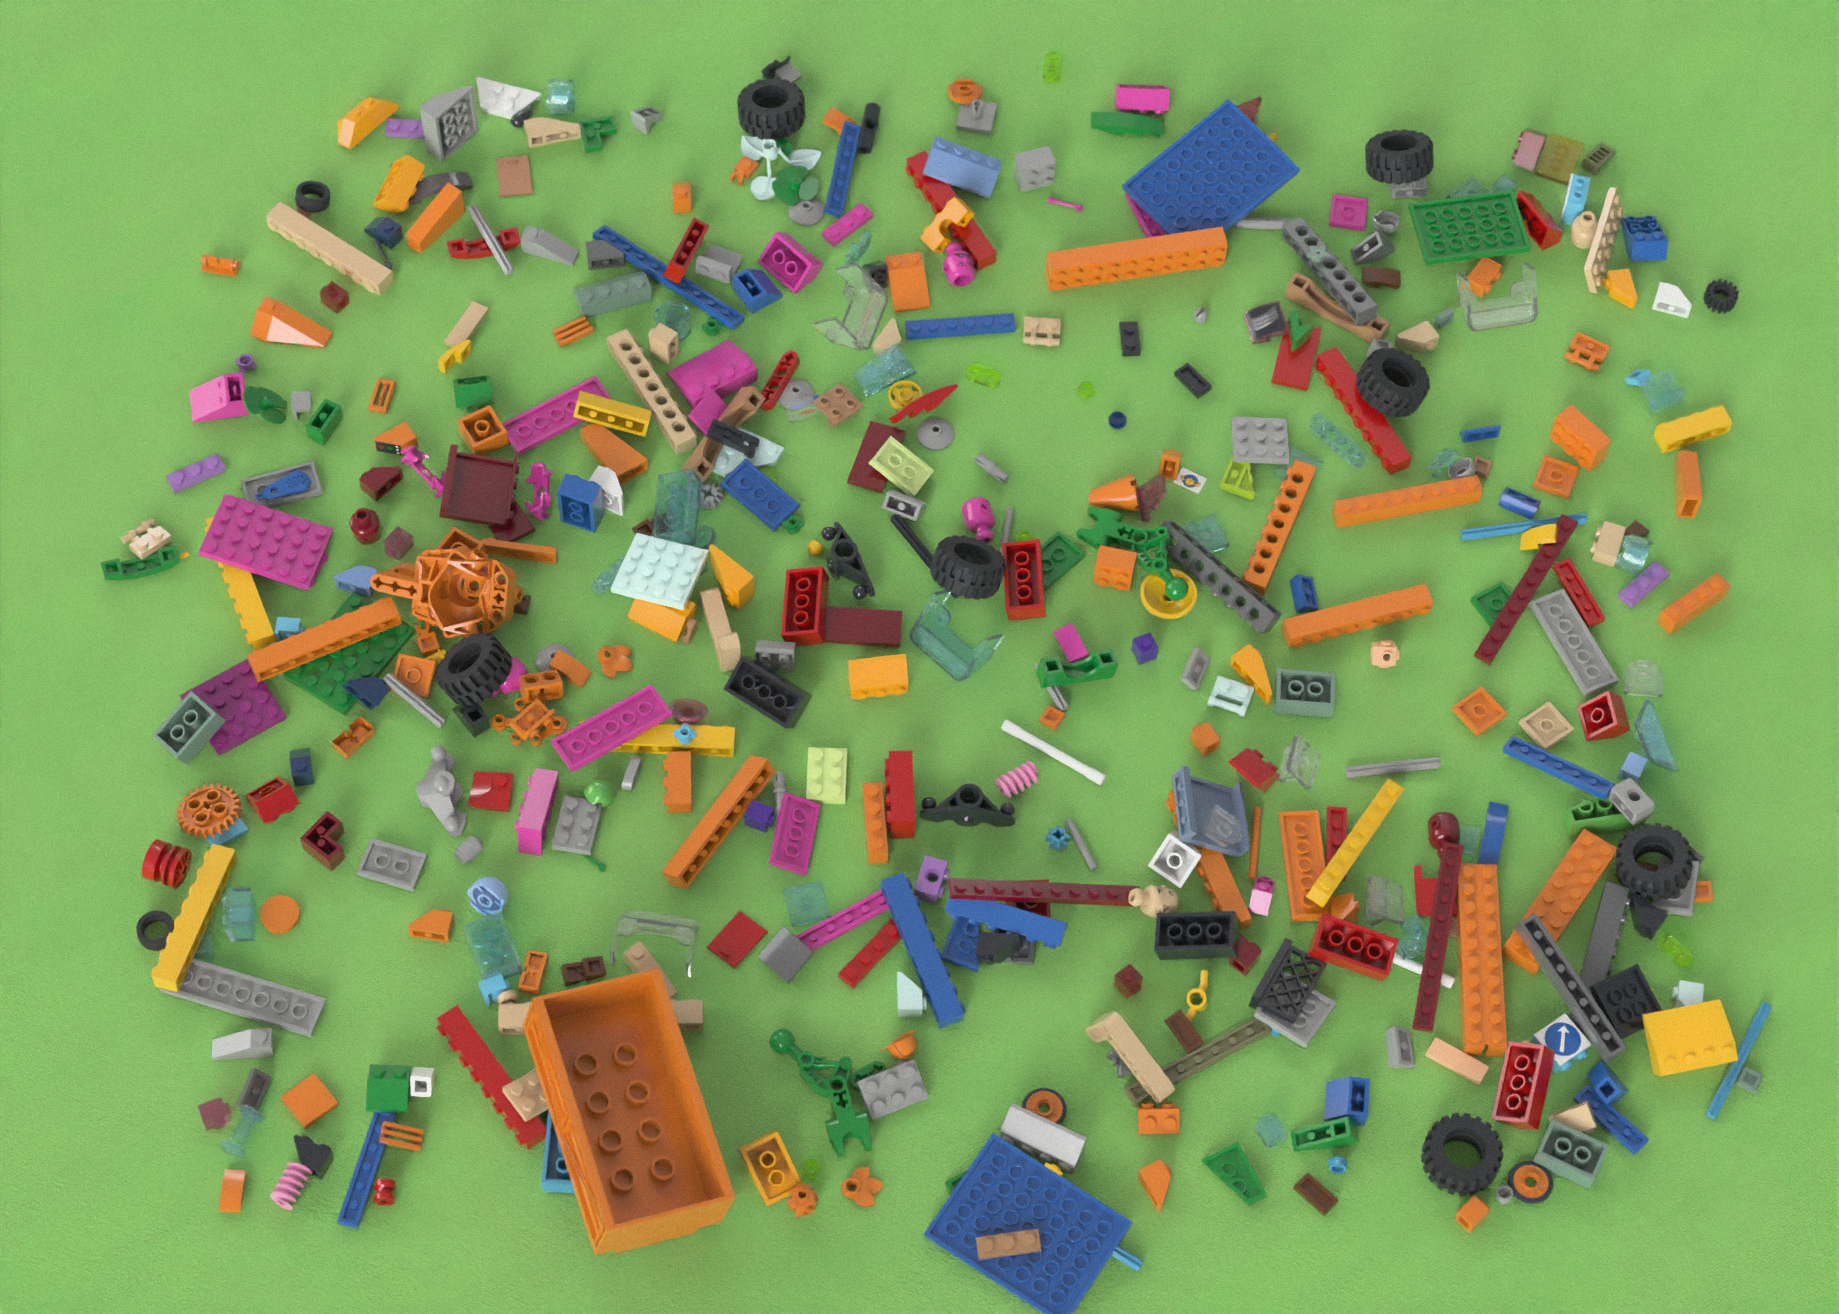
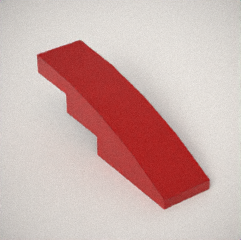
(927, 402)

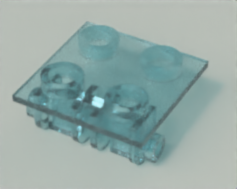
(1662, 391)

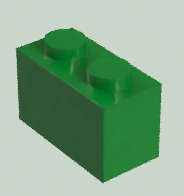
(324, 421)

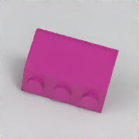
(1142, 98)
(790, 262)

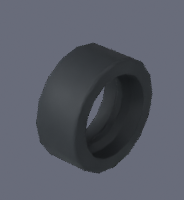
(312, 205)
(148, 918)

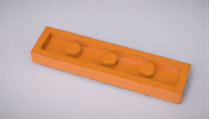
(521, 551)

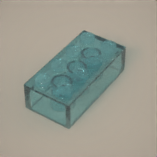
(677, 507)

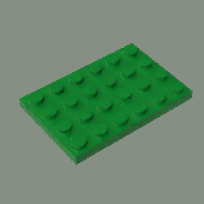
(1469, 227)
(359, 660)

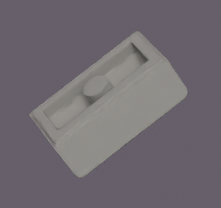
(1399, 1047)

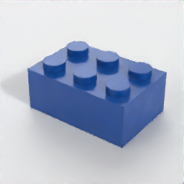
(580, 503)

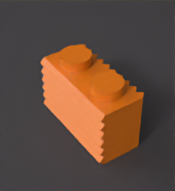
(1484, 275)

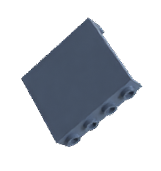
(1193, 804)

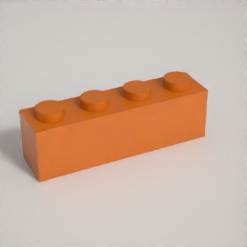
(1693, 603)
(875, 823)

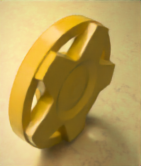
(904, 395)

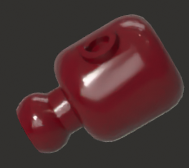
(365, 526)
(1443, 828)

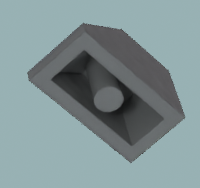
(1372, 248)
(603, 255)

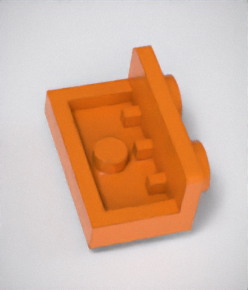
(531, 719)
(1158, 1119)

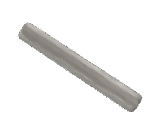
(414, 700)

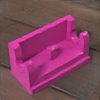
(1071, 643)

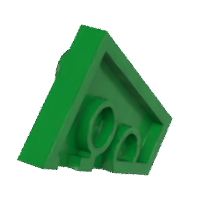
(1236, 1173)

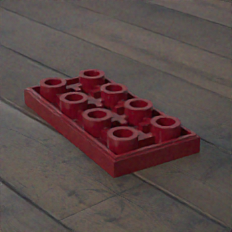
(862, 472)
(863, 626)

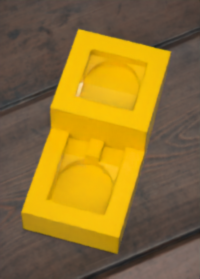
(457, 353)
(1539, 535)

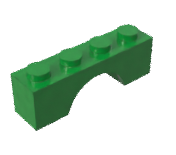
(1095, 667)

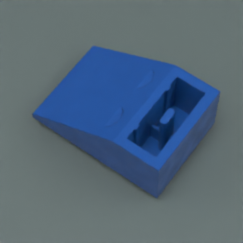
(1644, 238)

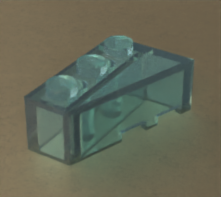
(884, 371)

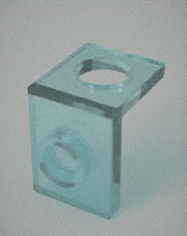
(1469, 838)

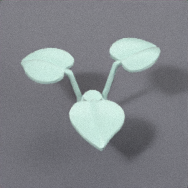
(756, 148)

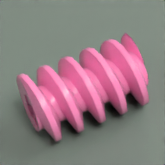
(1017, 779)
(289, 1183)

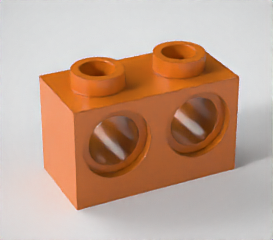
(541, 685)

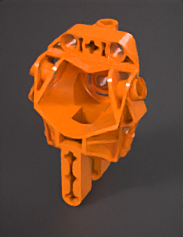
(438, 591)

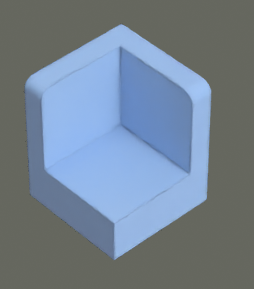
(1632, 767)

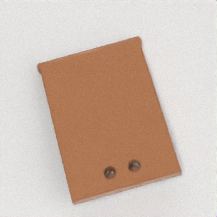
(514, 176)

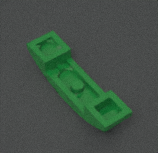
(138, 568)

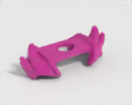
(415, 459)
(541, 478)

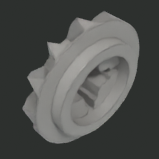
(713, 500)

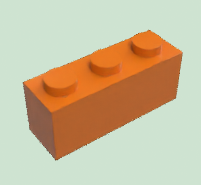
(678, 782)

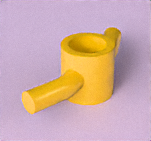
(1201, 992)

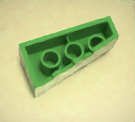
(1596, 817)

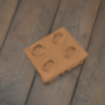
(838, 404)

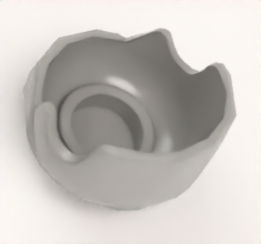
(1386, 222)
(1462, 468)

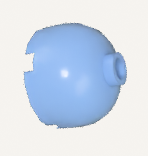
(488, 895)

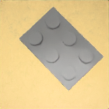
(577, 825)
(392, 864)
(1683, 902)
(892, 1089)

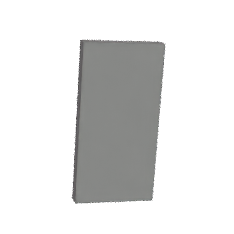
(256, 485)

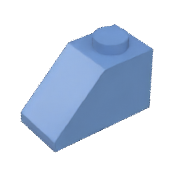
(356, 580)

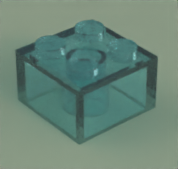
(239, 914)

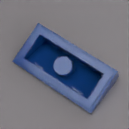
(1480, 433)
(1519, 503)
(1303, 594)

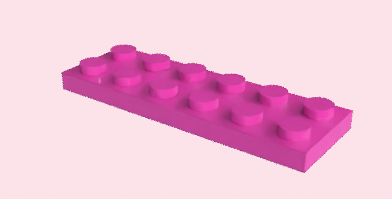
(549, 417)
(611, 728)

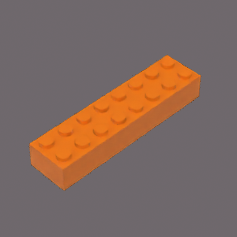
(1564, 894)

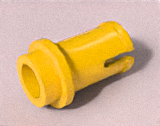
(437, 656)

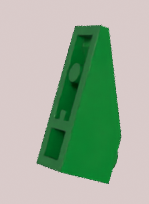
(1326, 1135)

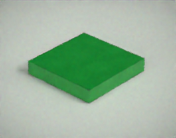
(1491, 602)

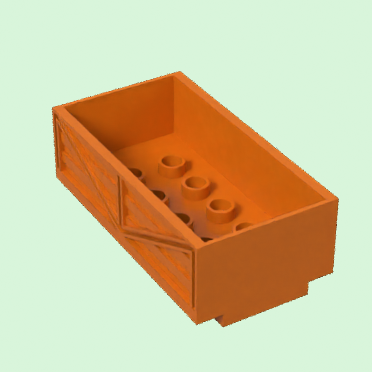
(628, 1112)

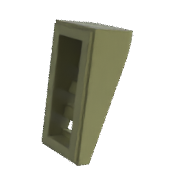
(1594, 167)

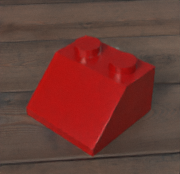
(1603, 717)
(1254, 769)
(272, 799)

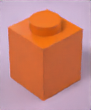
(1205, 739)
(1472, 1213)

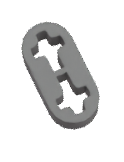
(632, 773)

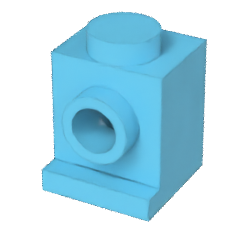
(288, 626)
(492, 987)

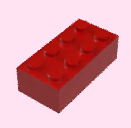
(1024, 580)
(805, 606)
(900, 794)

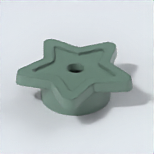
(1318, 254)

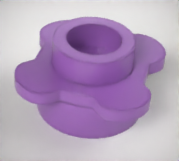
(245, 358)

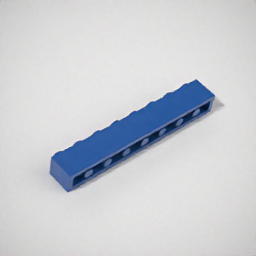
(921, 950)

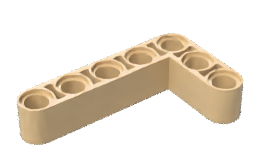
(724, 641)
(1133, 1053)

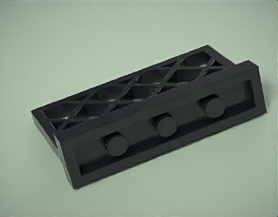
(1271, 977)

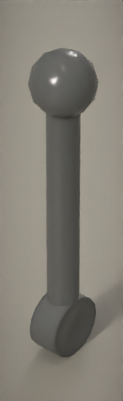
(376, 242)

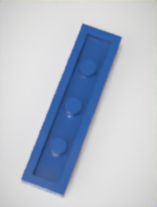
(1612, 1121)

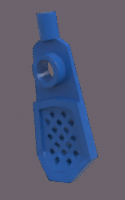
(287, 485)

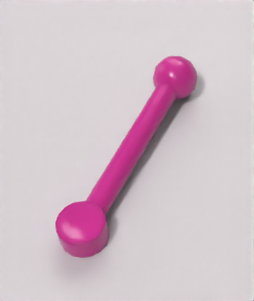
(1079, 207)
(325, 558)

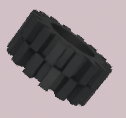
(1723, 288)

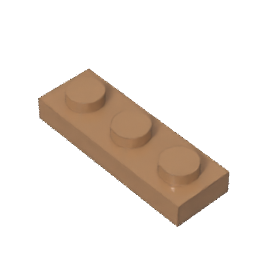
(1008, 1244)

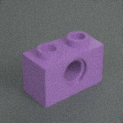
(935, 869)

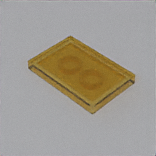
(1559, 159)

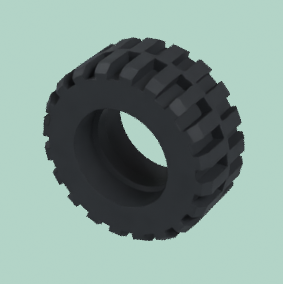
(771, 108)
(1399, 156)
(1385, 396)
(968, 567)
(474, 669)
(1654, 840)
(1473, 1132)

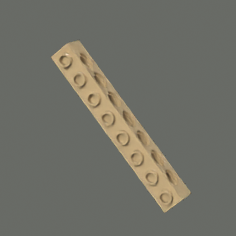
(679, 441)

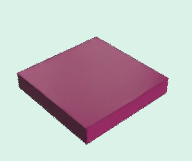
(1348, 212)
(706, 410)

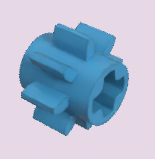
(1057, 843)

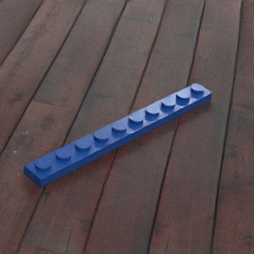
(685, 288)

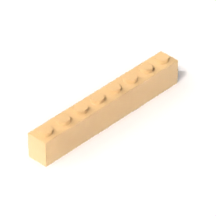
(329, 248)

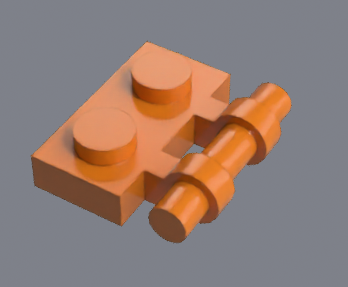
(1588, 347)

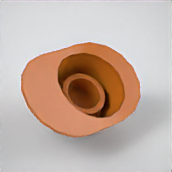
(903, 1046)

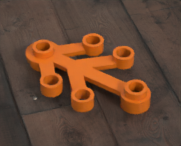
(550, 729)

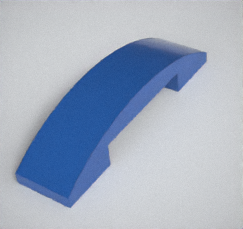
(1493, 833)

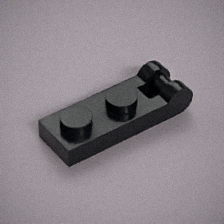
(733, 438)

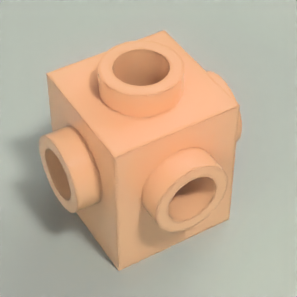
(1384, 653)

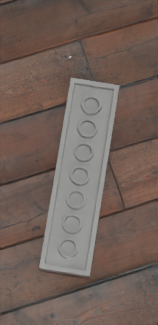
(251, 997)

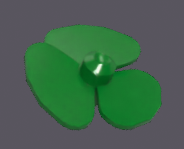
(790, 182)
(263, 402)

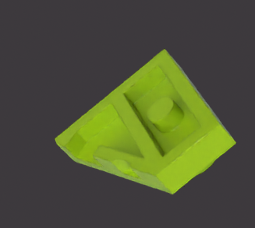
(1238, 479)

